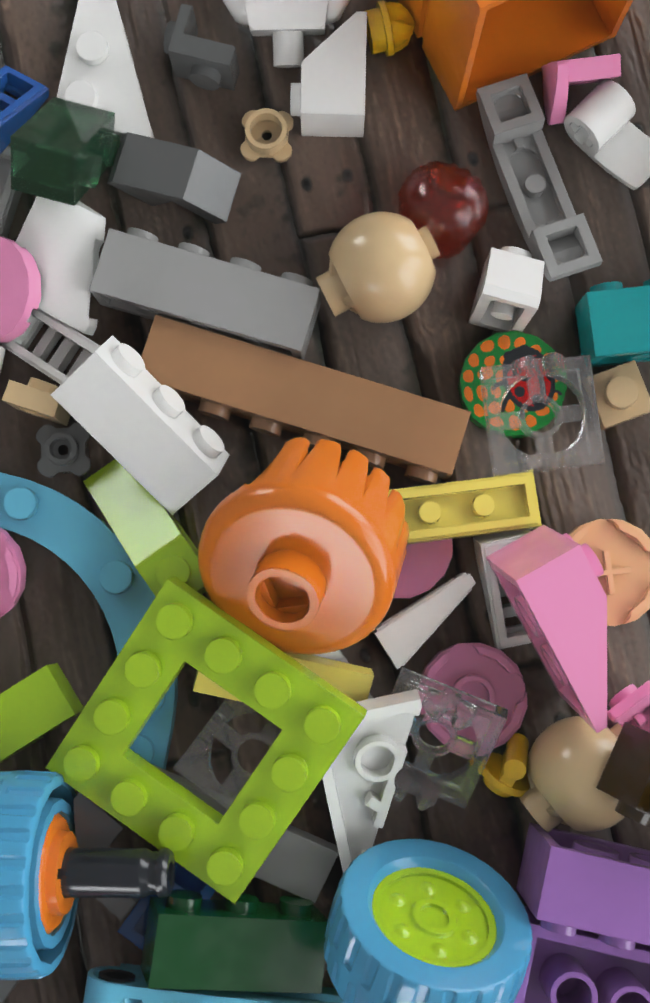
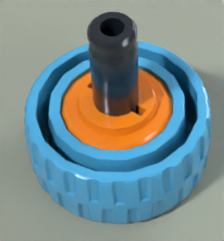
(48, 872)

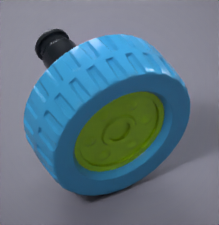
(425, 928)

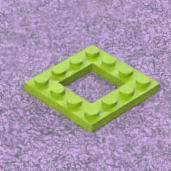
(101, 766)

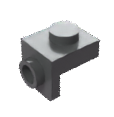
(200, 60)

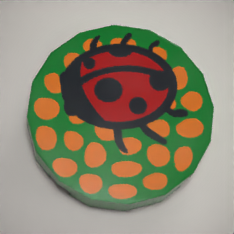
(501, 350)

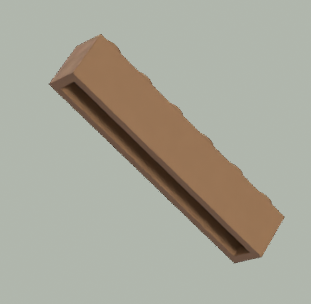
(306, 400)

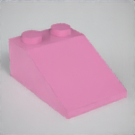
(563, 613)

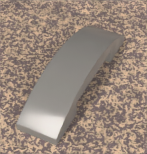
(532, 179)

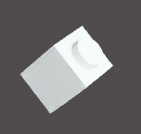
(334, 83)
(508, 290)

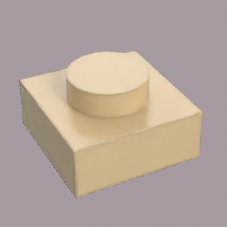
(620, 395)
(36, 400)

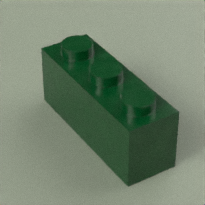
(232, 945)

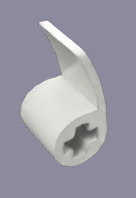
(608, 137)

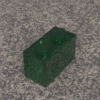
(63, 151)

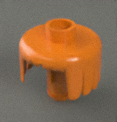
(307, 549)

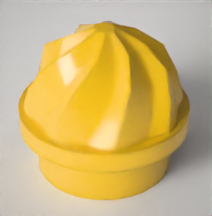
(388, 27)

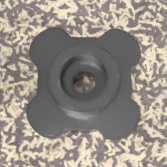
(76, 459)

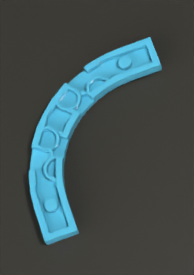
(105, 568)

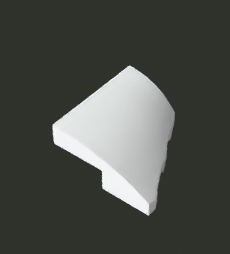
(66, 251)

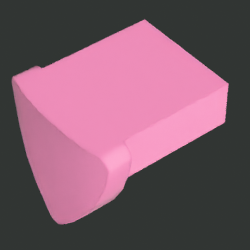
(564, 73)

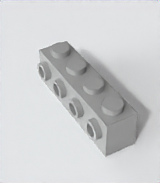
(205, 292)

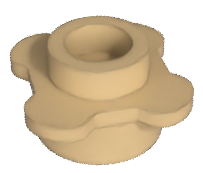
(271, 121)

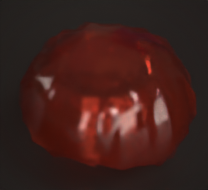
(447, 202)

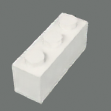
(142, 424)

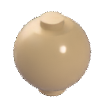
(380, 268)
(565, 773)

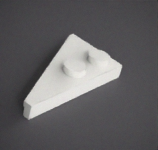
(102, 69)
(363, 774)

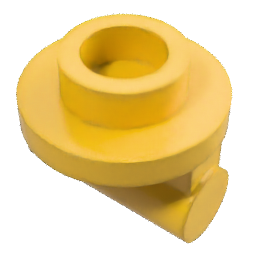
(507, 772)

